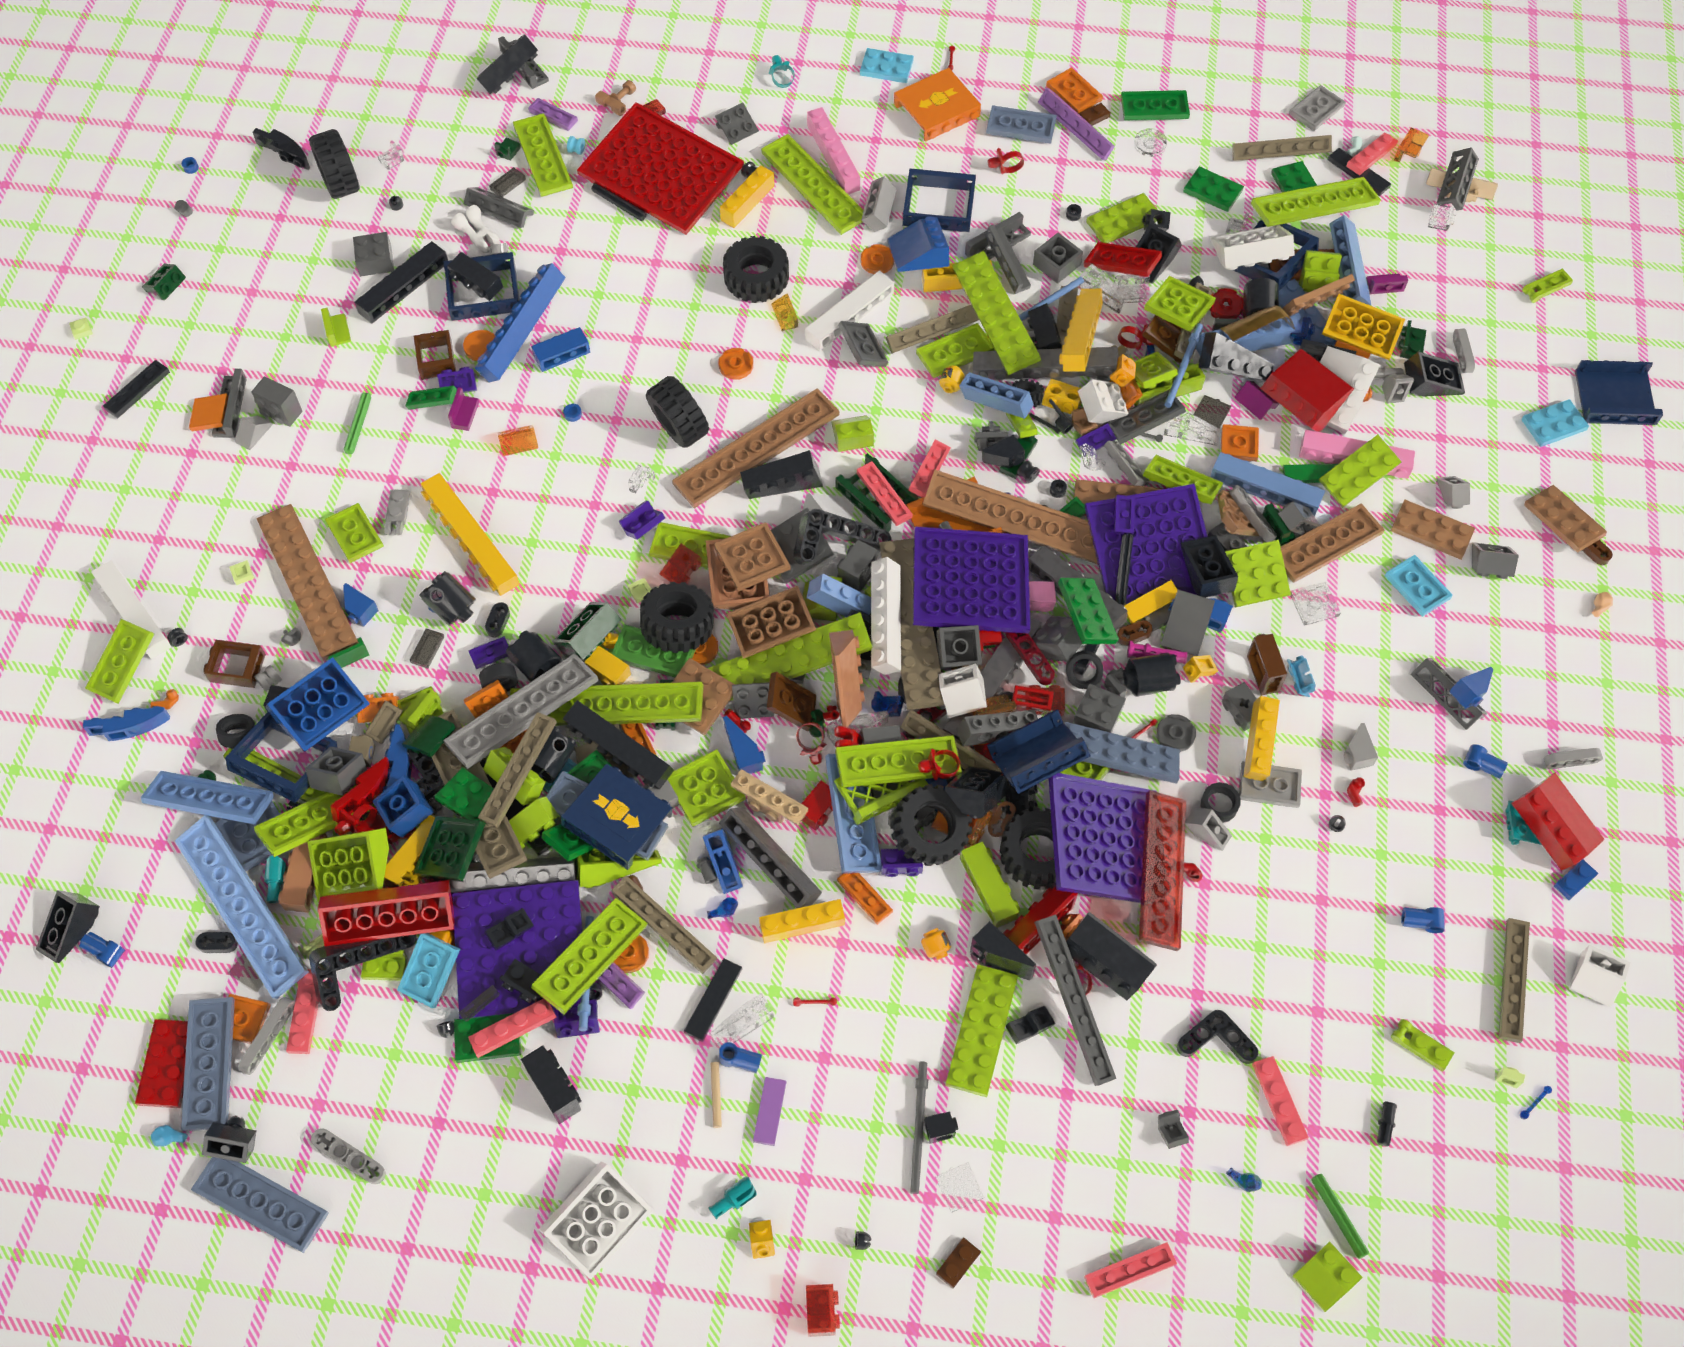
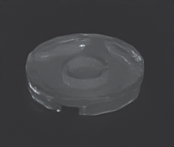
(1150, 142)

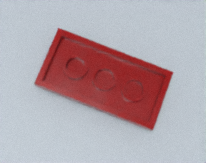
(1123, 259)
(164, 1066)

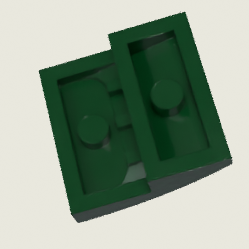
(429, 735)

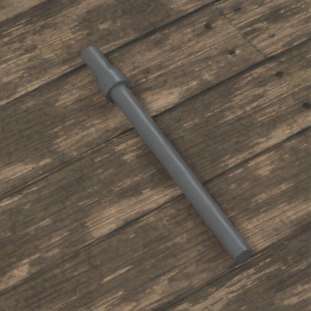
(921, 1085)

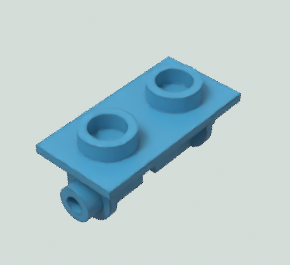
(1304, 683)

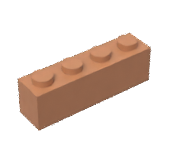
(298, 880)

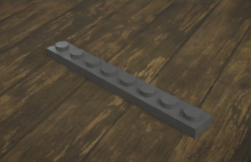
(1075, 1000)

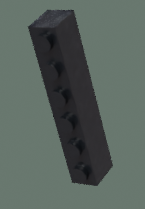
(401, 282)
(618, 744)

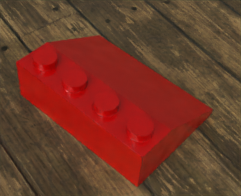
(1307, 390)
(1558, 822)

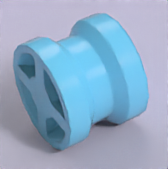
(576, 145)

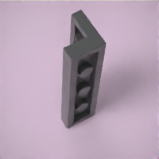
(526, 73)
(1462, 177)
(497, 206)
(1009, 226)
(1007, 259)
(234, 403)
(1448, 682)

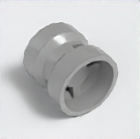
(268, 678)

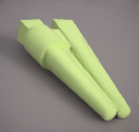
(316, 943)

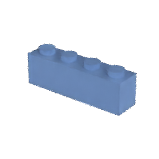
(996, 395)
(837, 596)

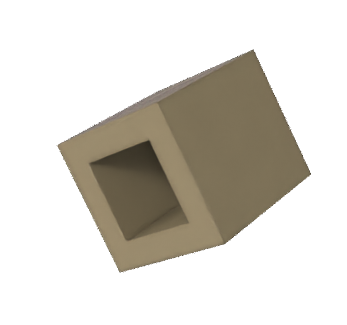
(364, 745)

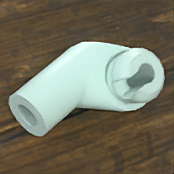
(1357, 146)

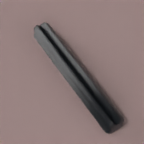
(619, 202)
(1124, 568)

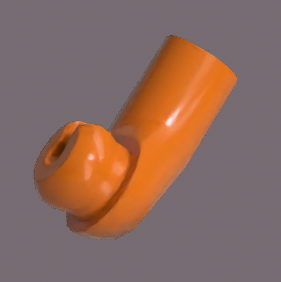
(169, 701)

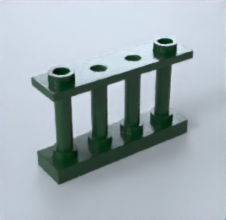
(871, 508)

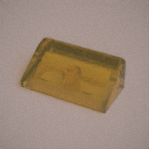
(785, 313)

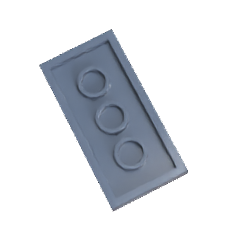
(1021, 124)

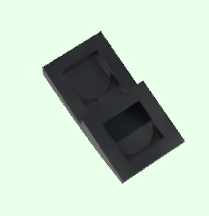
(509, 929)
(1030, 1024)

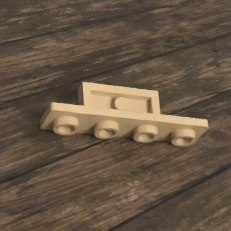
(1478, 187)
(768, 799)

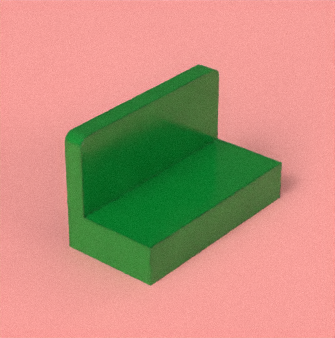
(351, 654)

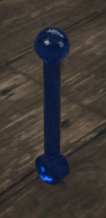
(1525, 1113)

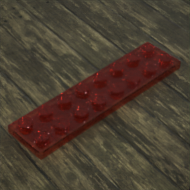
(1162, 871)

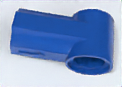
(1479, 759)
(1430, 919)
(105, 951)
(742, 1058)

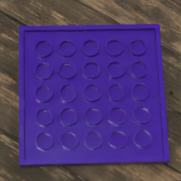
(1160, 525)
(971, 580)
(1097, 836)
(556, 922)

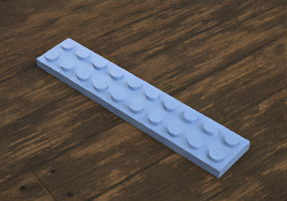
(241, 907)

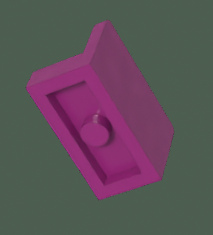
(1387, 283)
(1255, 399)
(462, 411)

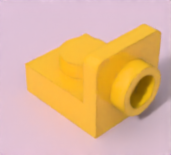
(1199, 666)

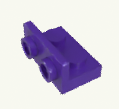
(463, 379)
(641, 520)
(895, 863)
(568, 1024)

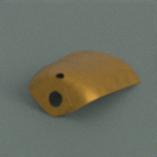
(1255, 321)

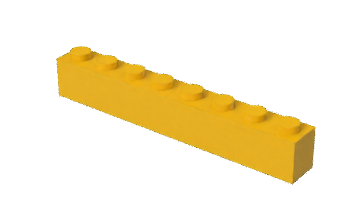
(1081, 330)
(470, 534)

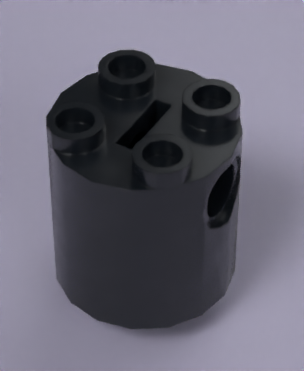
(1259, 295)
(448, 599)
(532, 655)
(1151, 674)
(553, 756)

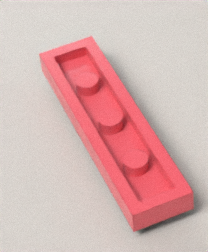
(1372, 153)
(932, 461)
(884, 493)
(303, 1017)
(511, 1027)
(1280, 1101)
(1130, 1270)

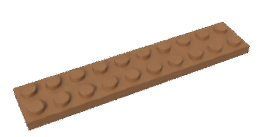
(755, 447)
(1012, 514)
(307, 581)

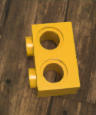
(1063, 395)

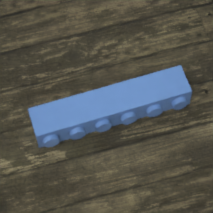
(1347, 244)
(1268, 336)
(1265, 483)

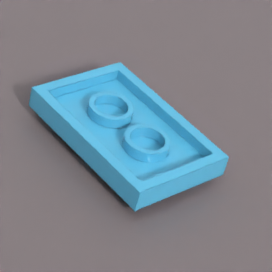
(886, 65)
(1555, 423)
(1418, 585)
(428, 969)

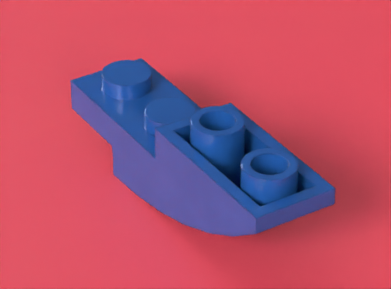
(132, 724)
(398, 757)

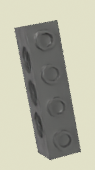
(991, 727)

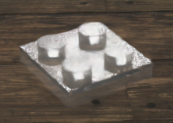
(1315, 603)

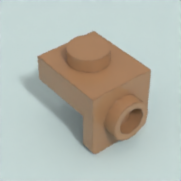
(1081, 422)

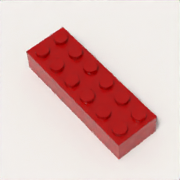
(386, 913)

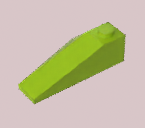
(598, 869)

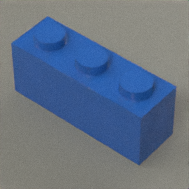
(560, 349)

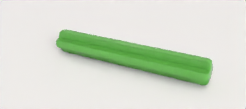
(357, 423)
(1340, 1216)

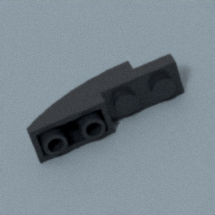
(286, 147)

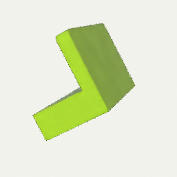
(336, 328)
(422, 705)

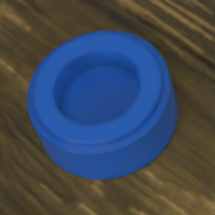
(572, 412)

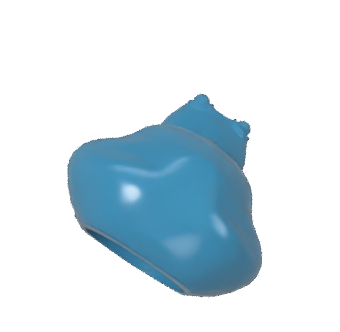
(165, 1135)

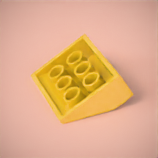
(1363, 326)

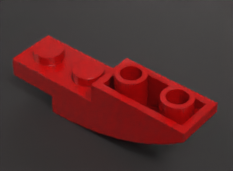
(368, 787)

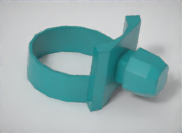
(778, 65)

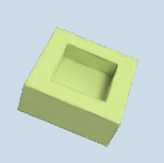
(80, 328)
(242, 572)
(639, 589)
(1510, 1077)

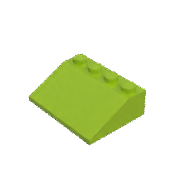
(349, 862)

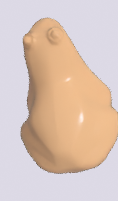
(1602, 602)

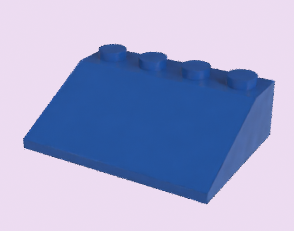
(920, 246)
(317, 704)

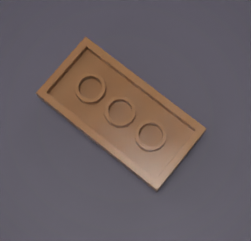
(1319, 295)
(1565, 518)
(1433, 529)

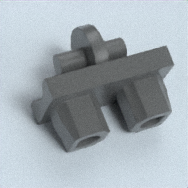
(989, 434)

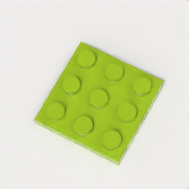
(1179, 303)
(1259, 573)
(705, 788)

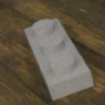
(1126, 463)

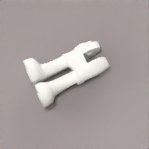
(473, 216)

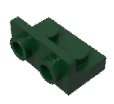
(164, 281)
(1412, 341)
(1284, 535)

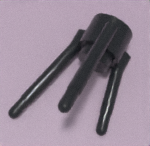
(1062, 423)

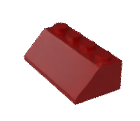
(1054, 902)

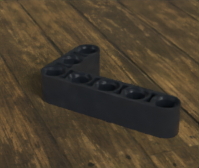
(837, 530)
(352, 956)

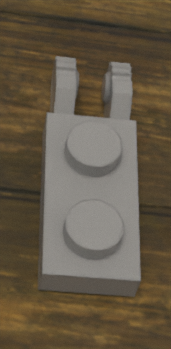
(397, 510)

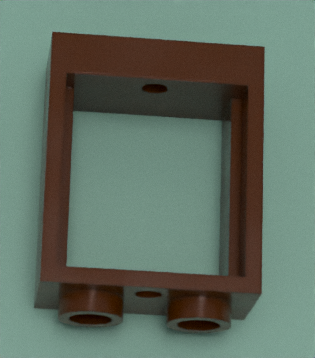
(432, 368)
(1266, 664)
(253, 666)

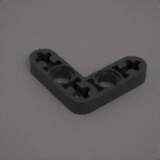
(428, 775)
(1221, 1031)

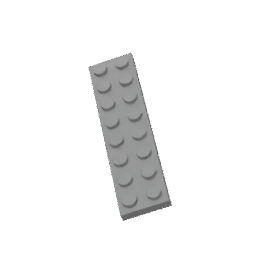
(518, 710)

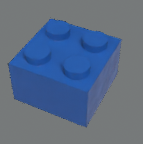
(402, 806)

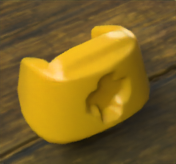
(610, 640)

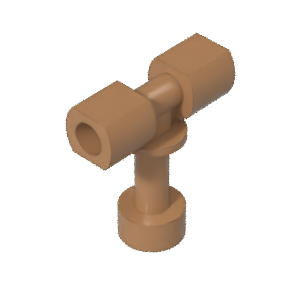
(614, 99)

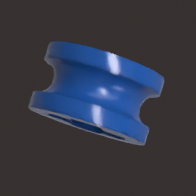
(190, 165)

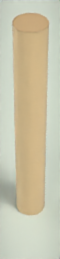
(716, 1098)

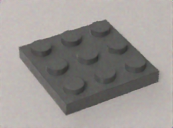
(786, 537)

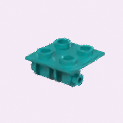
(1518, 827)

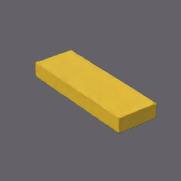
(1151, 602)

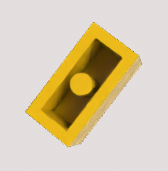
(608, 667)

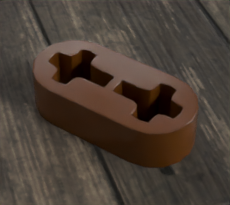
(1597, 549)
(1134, 632)
(998, 816)

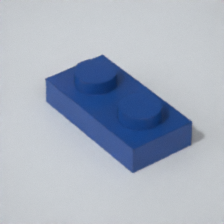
(1576, 879)

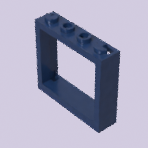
(945, 180)
(1301, 238)
(494, 263)
(238, 765)

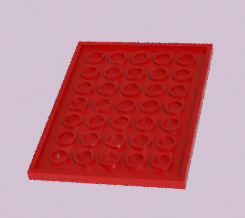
(661, 168)

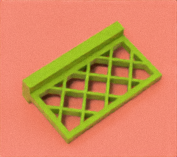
(877, 805)

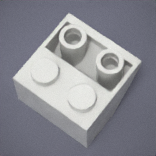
(1102, 401)
(962, 690)
(1599, 975)

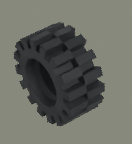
(1035, 390)

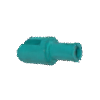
(274, 873)
(734, 1197)

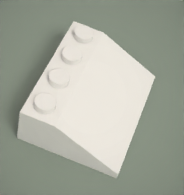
(1253, 246)
(1357, 373)
(596, 1219)

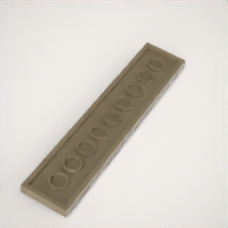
(918, 647)
(498, 846)

